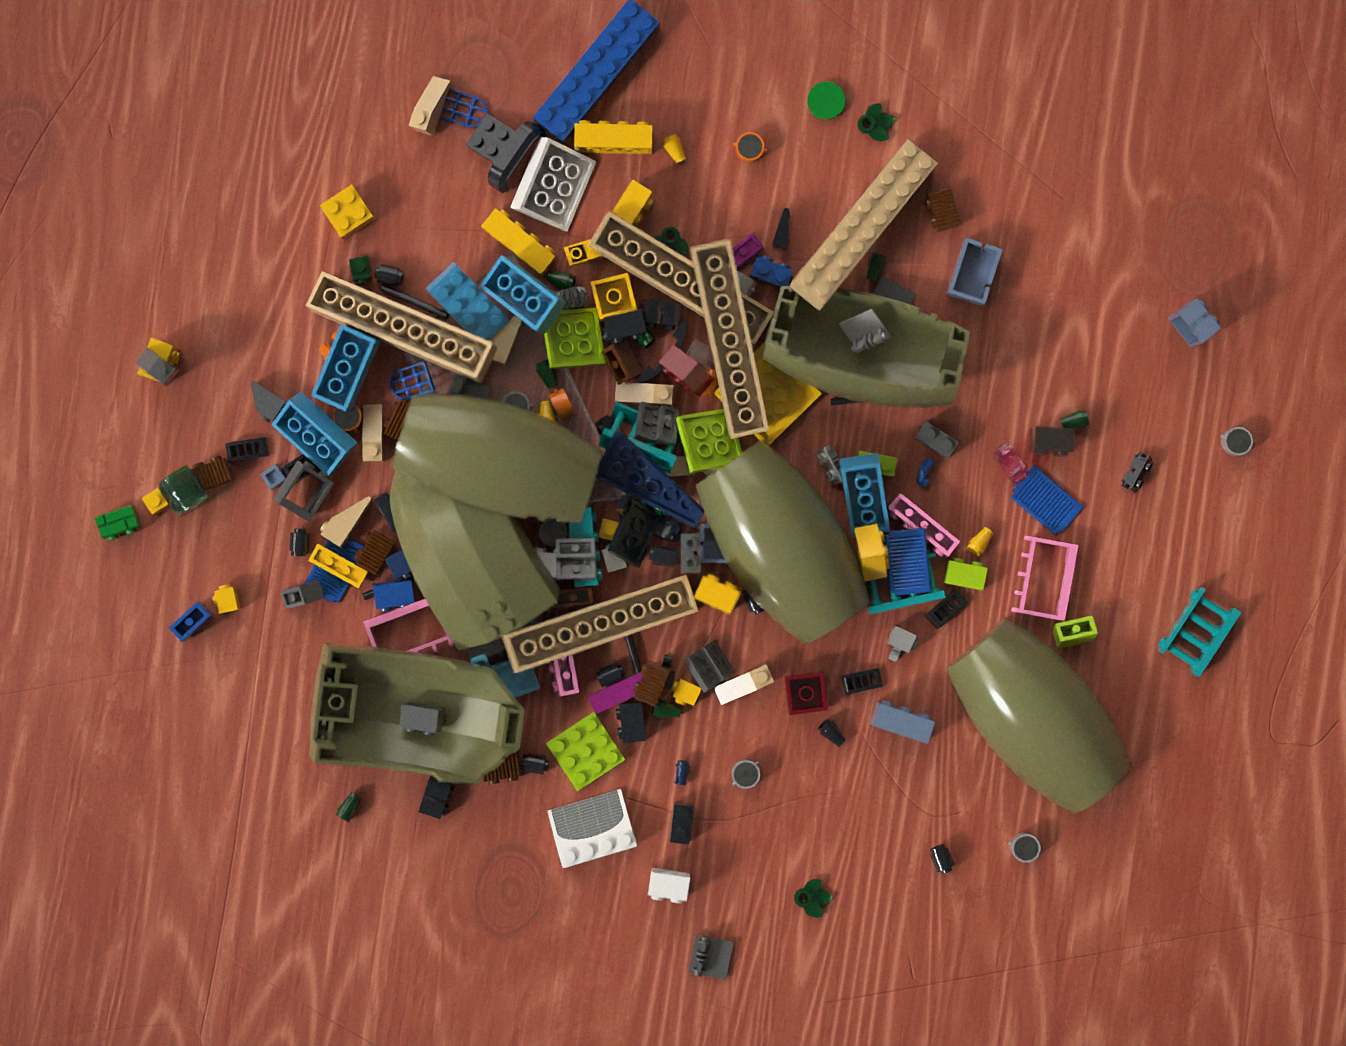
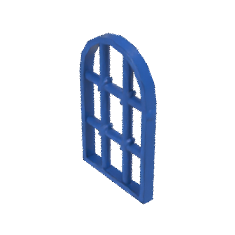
(472, 107)
(417, 384)

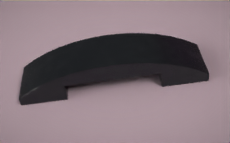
(649, 372)

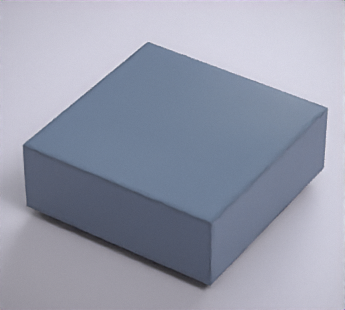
(273, 476)

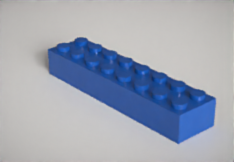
(596, 71)

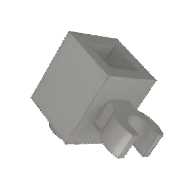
(901, 640)

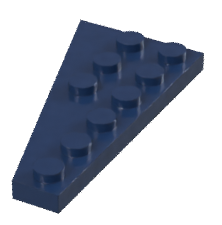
(634, 472)

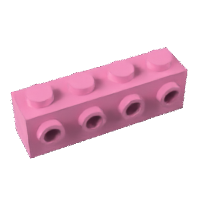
(915, 518)
(564, 675)

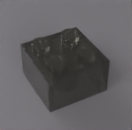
(1051, 440)

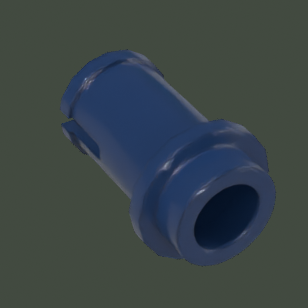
(681, 772)

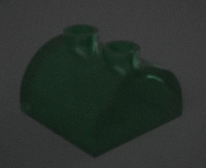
(182, 491)

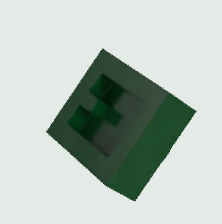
(360, 270)

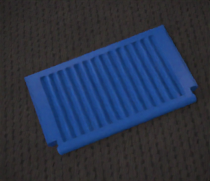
(1046, 501)
(908, 561)
(333, 586)

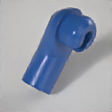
(923, 471)

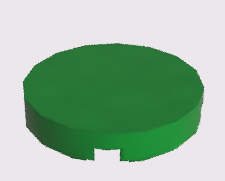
(826, 100)

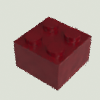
(685, 371)
(805, 693)

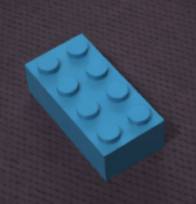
(523, 294)
(467, 303)
(346, 368)
(314, 433)
(864, 492)

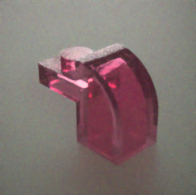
(1010, 464)

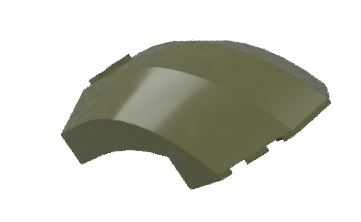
(469, 563)
(361, 702)

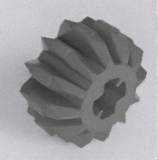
(575, 297)

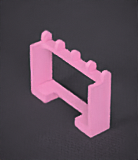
(1062, 603)
(397, 613)

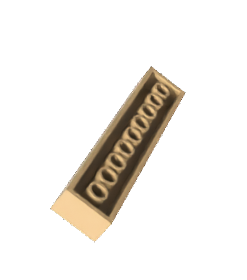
(863, 225)
(663, 268)
(402, 327)
(729, 338)
(599, 623)

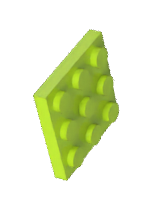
(575, 339)
(707, 440)
(585, 751)

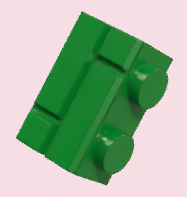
(118, 522)

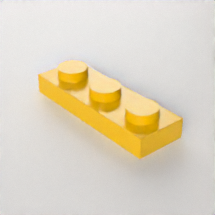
(338, 565)

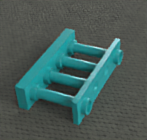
(623, 413)
(896, 601)
(1207, 648)

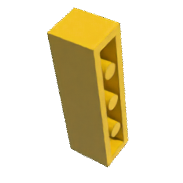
(518, 241)

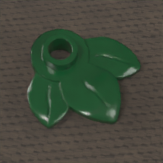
(878, 122)
(677, 243)
(815, 898)

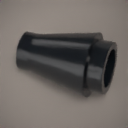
(831, 732)

